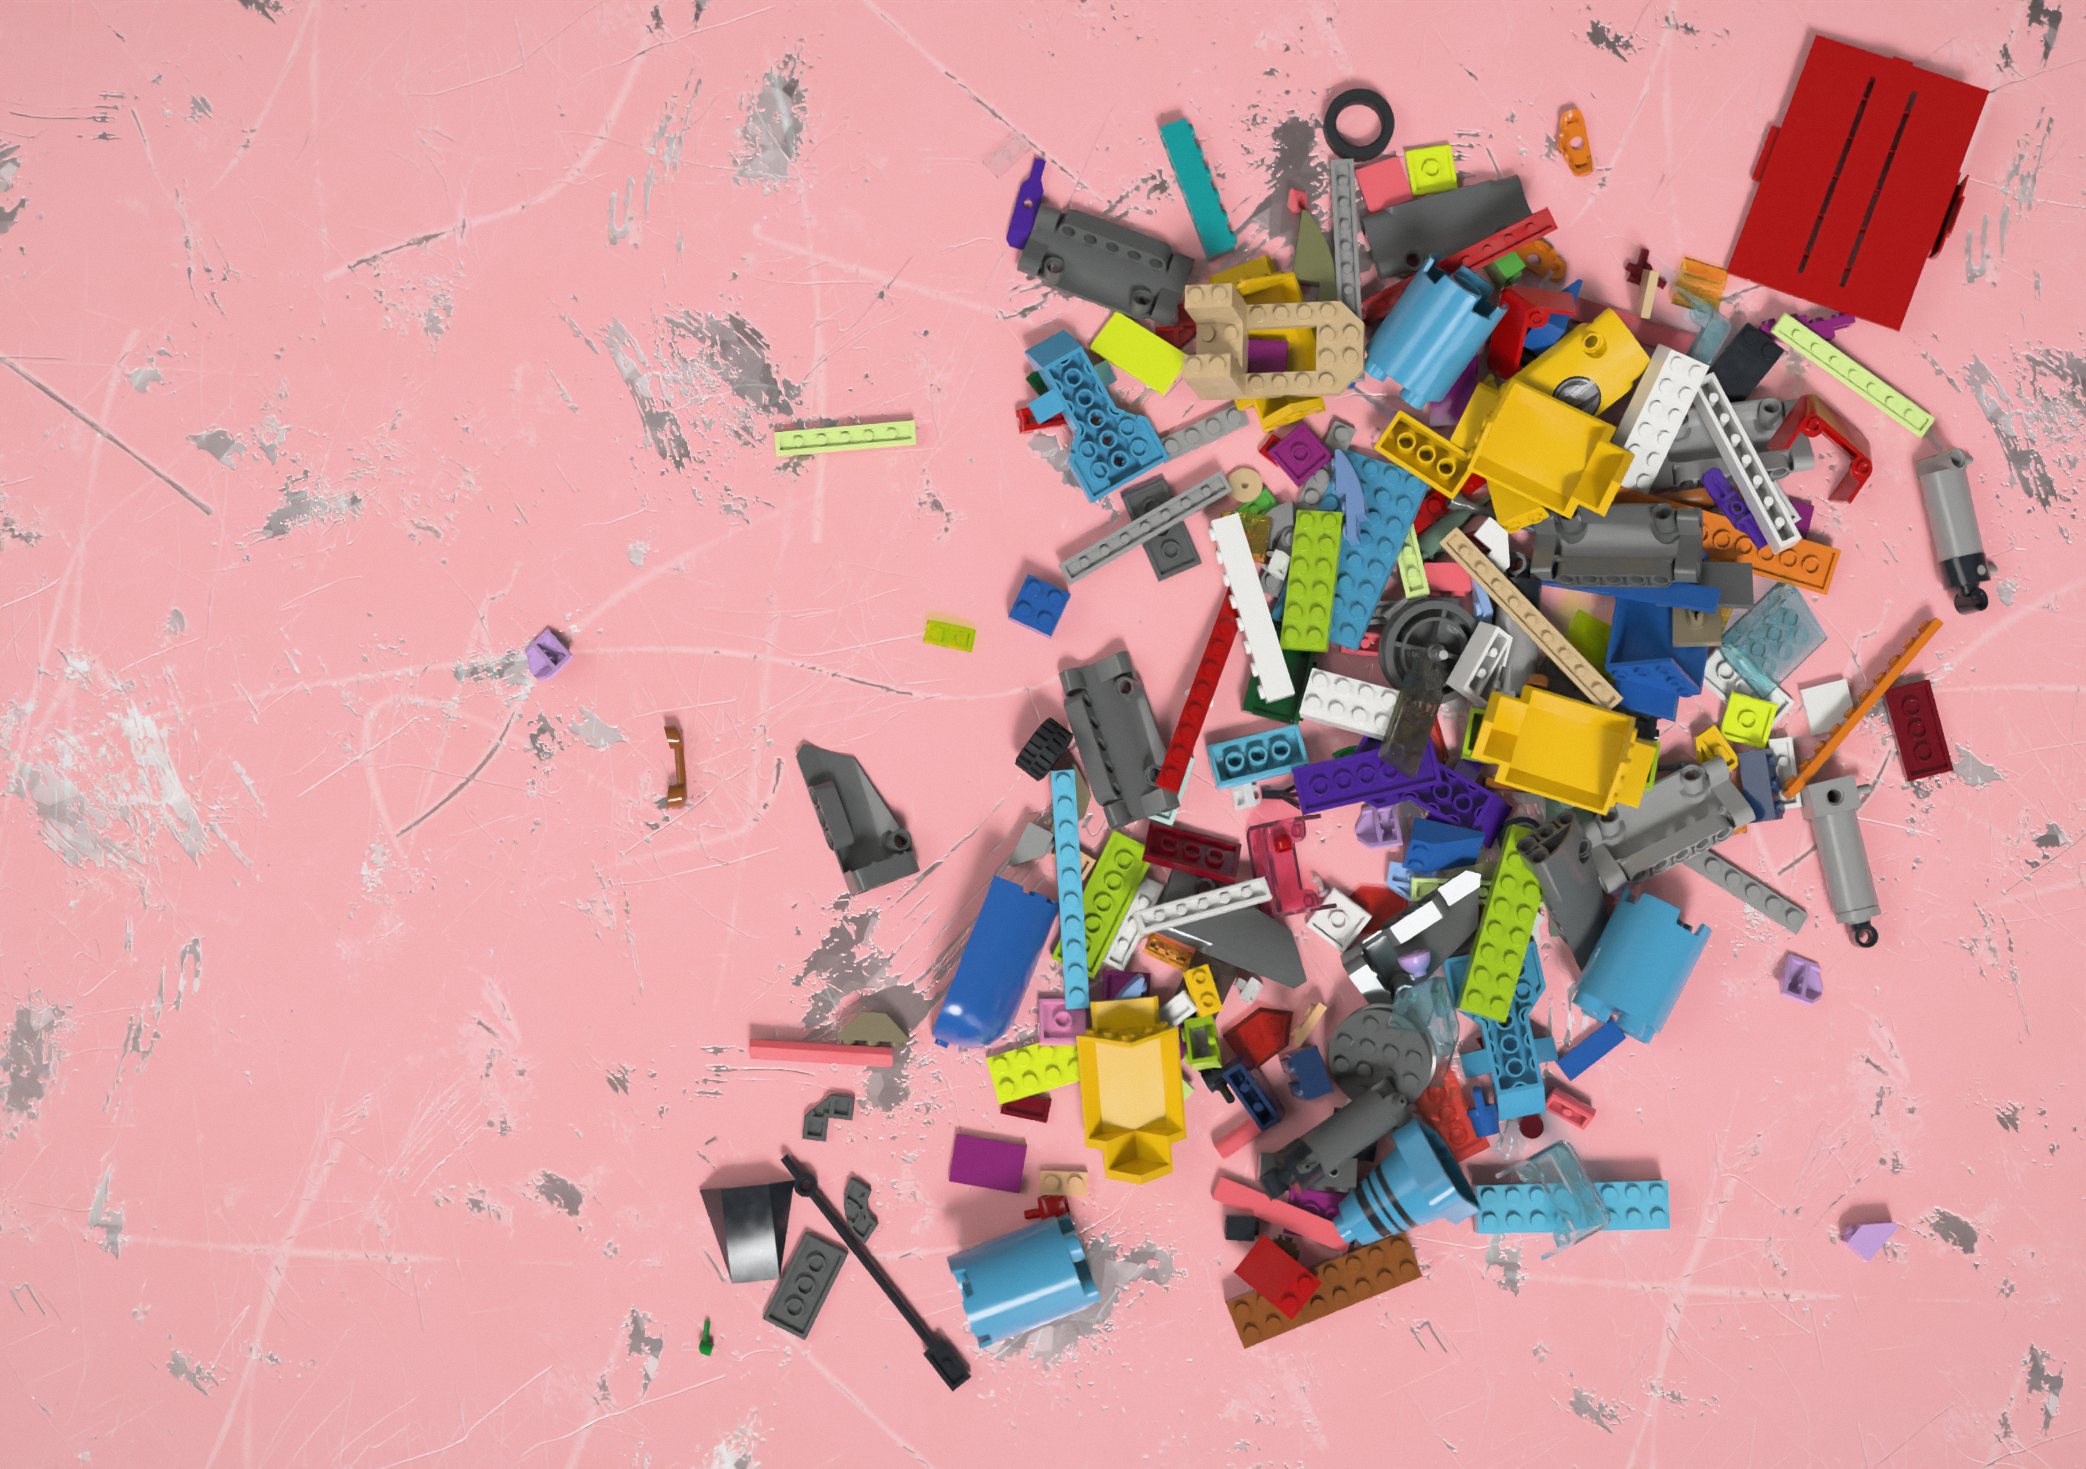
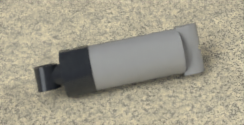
(1955, 528)
(1523, 651)

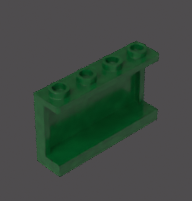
(1285, 710)

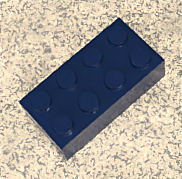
(1306, 1073)

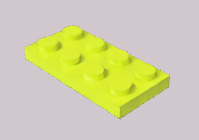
(1033, 1071)

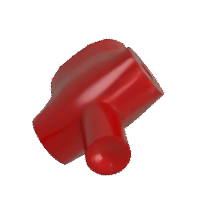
(1048, 1206)

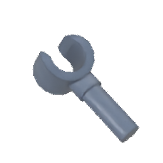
(1680, 765)

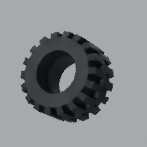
(1044, 749)

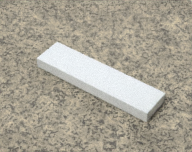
(1127, 933)

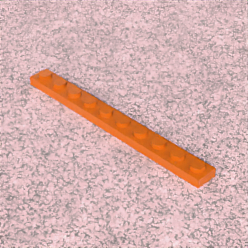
(1855, 714)

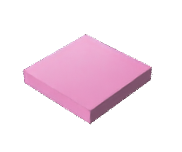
(1060, 1025)

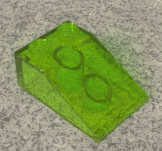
(1591, 640)

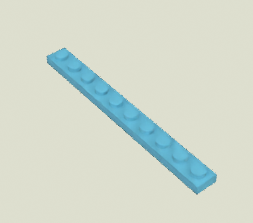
(1070, 889)

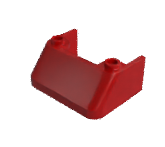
(1526, 309)
(1813, 417)

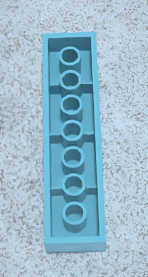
(1530, 1210)

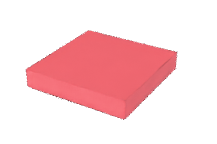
(1383, 185)

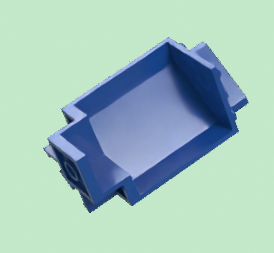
(1644, 662)

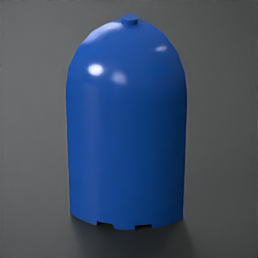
(995, 966)

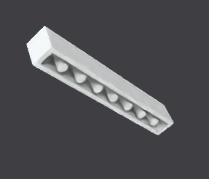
(1745, 465)
(1251, 607)

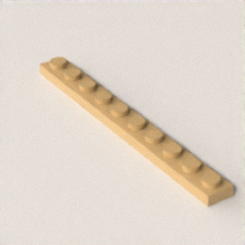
(1530, 620)

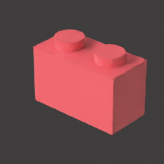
(1447, 579)

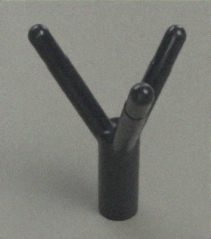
(1282, 795)

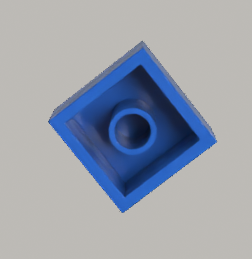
(1039, 606)

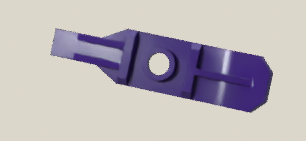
(1024, 218)
(1725, 498)

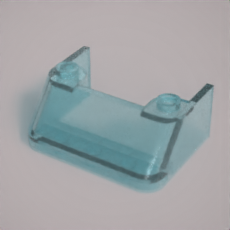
(1713, 325)
(1430, 1008)
(1568, 1190)

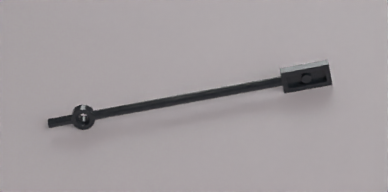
(938, 1352)

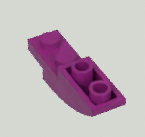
(1822, 328)

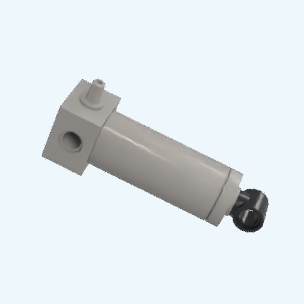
(1843, 853)

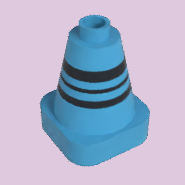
(1407, 1189)

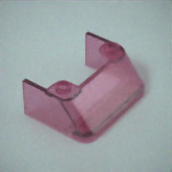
(1282, 869)

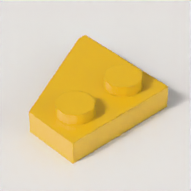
(1712, 743)

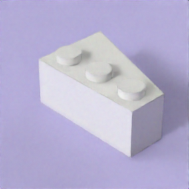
(1481, 664)

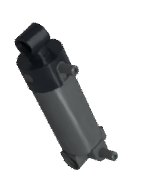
(1336, 1140)

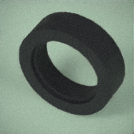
(1358, 97)

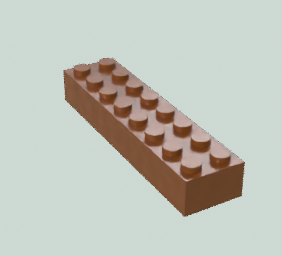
(1344, 1280)

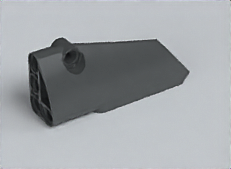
(855, 821)
(1570, 883)
(1433, 922)
(1236, 937)

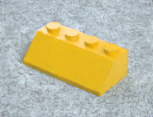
(1425, 454)

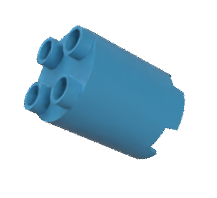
(1433, 332)
(1639, 966)
(1023, 1279)

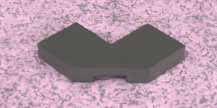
(817, 1119)

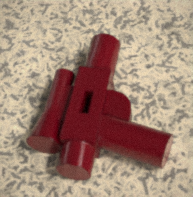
(1637, 269)

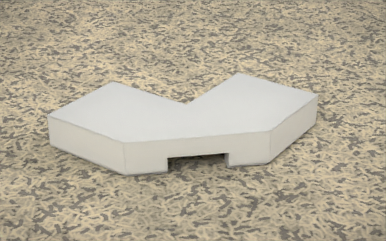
(1496, 540)

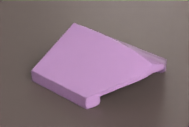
(547, 656)
(1379, 827)
(1800, 980)

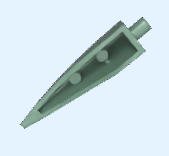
(1430, 538)

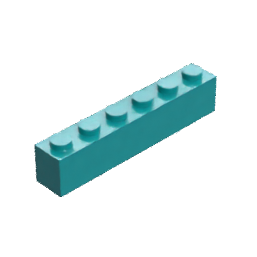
(1197, 190)

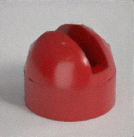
(1283, 843)

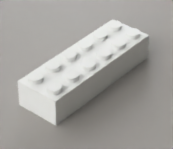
(1657, 413)

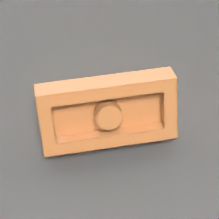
(1300, 1031)
(1063, 1183)

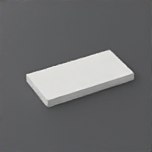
(1722, 679)

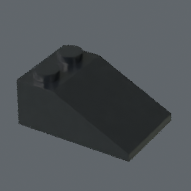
(1745, 362)

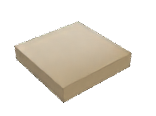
(1646, 294)

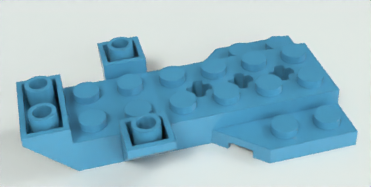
(1079, 392)
(1509, 1052)

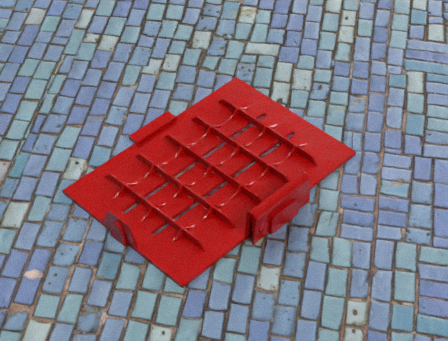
(1912, 209)

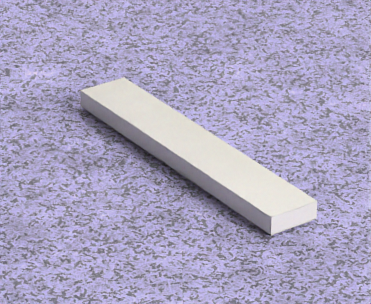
(1202, 905)

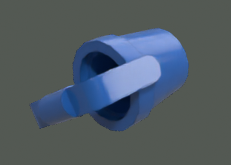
(1483, 1116)

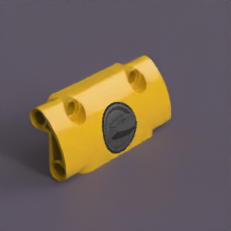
(1588, 365)

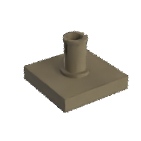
(1696, 628)

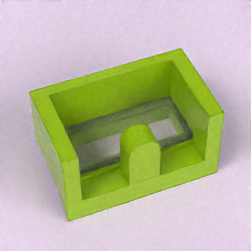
(1202, 1043)

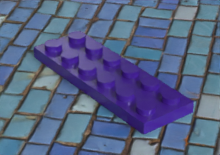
(1358, 780)

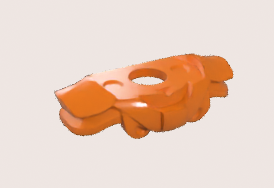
(1574, 126)
(1547, 257)

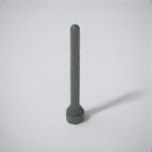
(1460, 502)

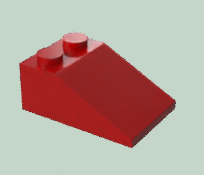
(1277, 1277)

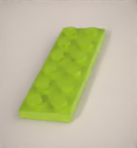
(1312, 580)
(1109, 896)

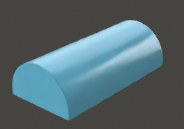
(1256, 757)

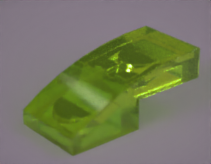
(949, 636)

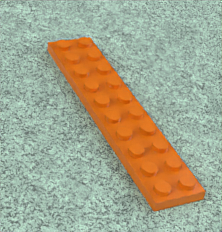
(1802, 565)

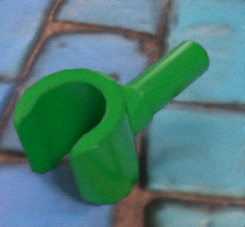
(706, 1347)

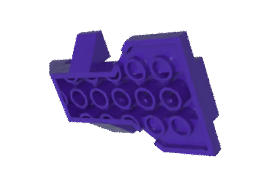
(1453, 802)

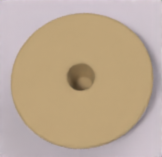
(1245, 485)

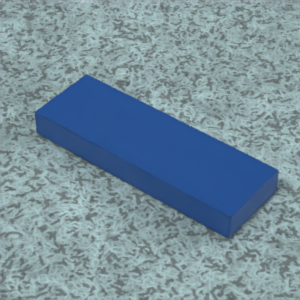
(1590, 1050)

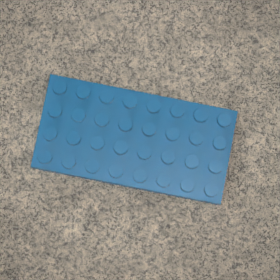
(1365, 568)

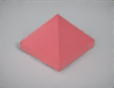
(1297, 201)

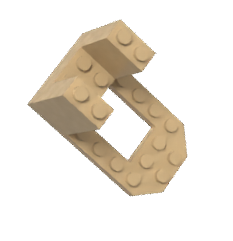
(1222, 336)

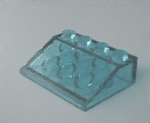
(1772, 639)

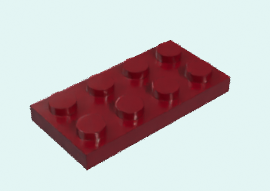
(1917, 730)
(1191, 852)

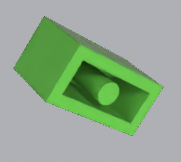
(1505, 270)

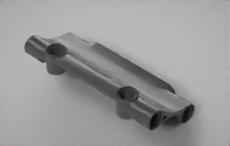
(1442, 223)
(1106, 264)
(1117, 739)

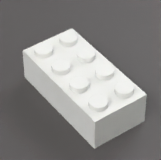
(1348, 703)

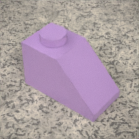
(1868, 1237)

